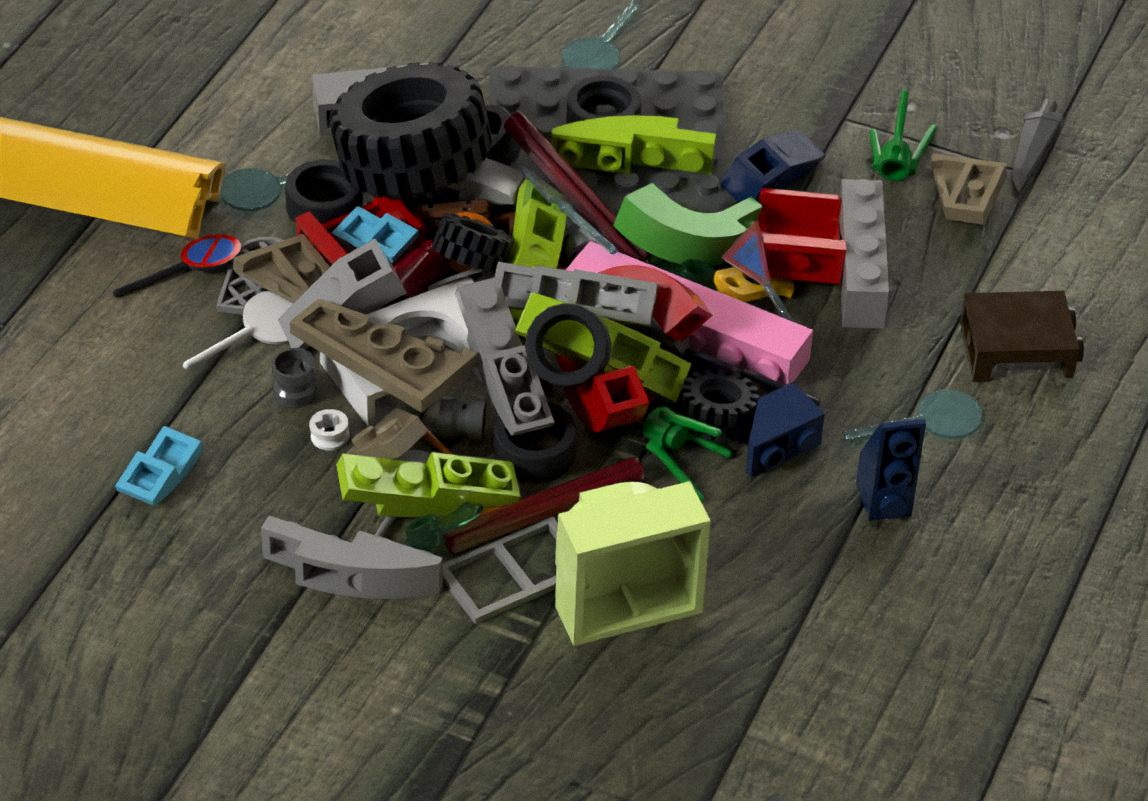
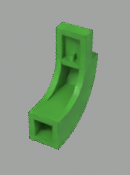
(678, 233)

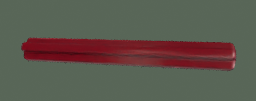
(570, 183)
(539, 506)

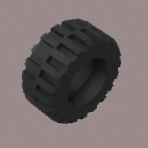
(410, 130)

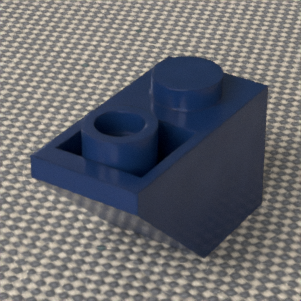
(783, 428)

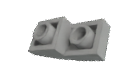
(493, 182)

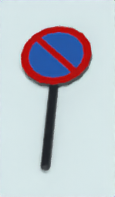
(201, 254)
(716, 364)

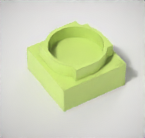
(630, 559)

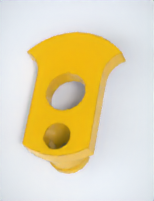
(733, 284)

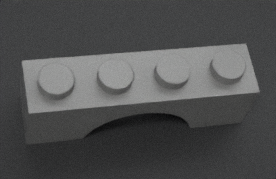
(865, 264)

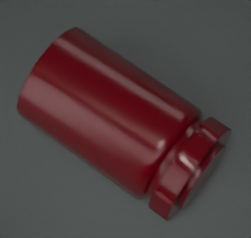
(420, 269)

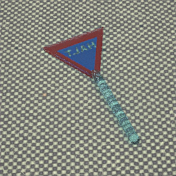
(749, 257)

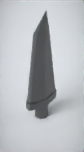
(1035, 138)

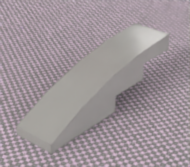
(606, 295)

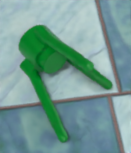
(895, 158)
(670, 430)

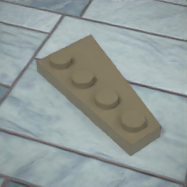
(383, 354)

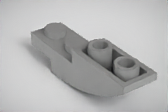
(502, 358)
(362, 569)

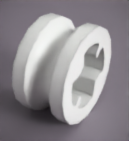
(329, 440)

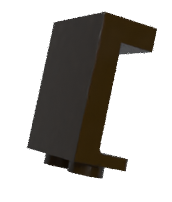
(1019, 330)

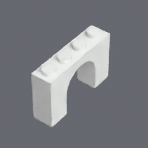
(424, 315)

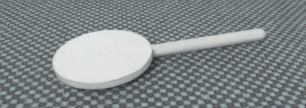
(260, 321)

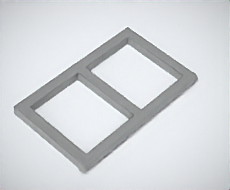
(498, 547)

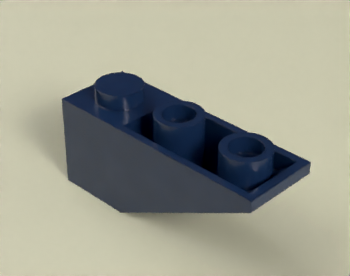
(771, 164)
(890, 469)

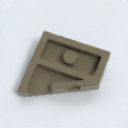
(967, 186)
(283, 267)
(390, 436)

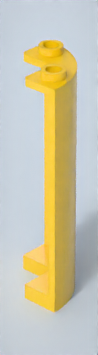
(106, 178)

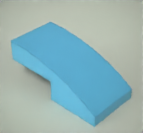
(363, 227)
(162, 468)

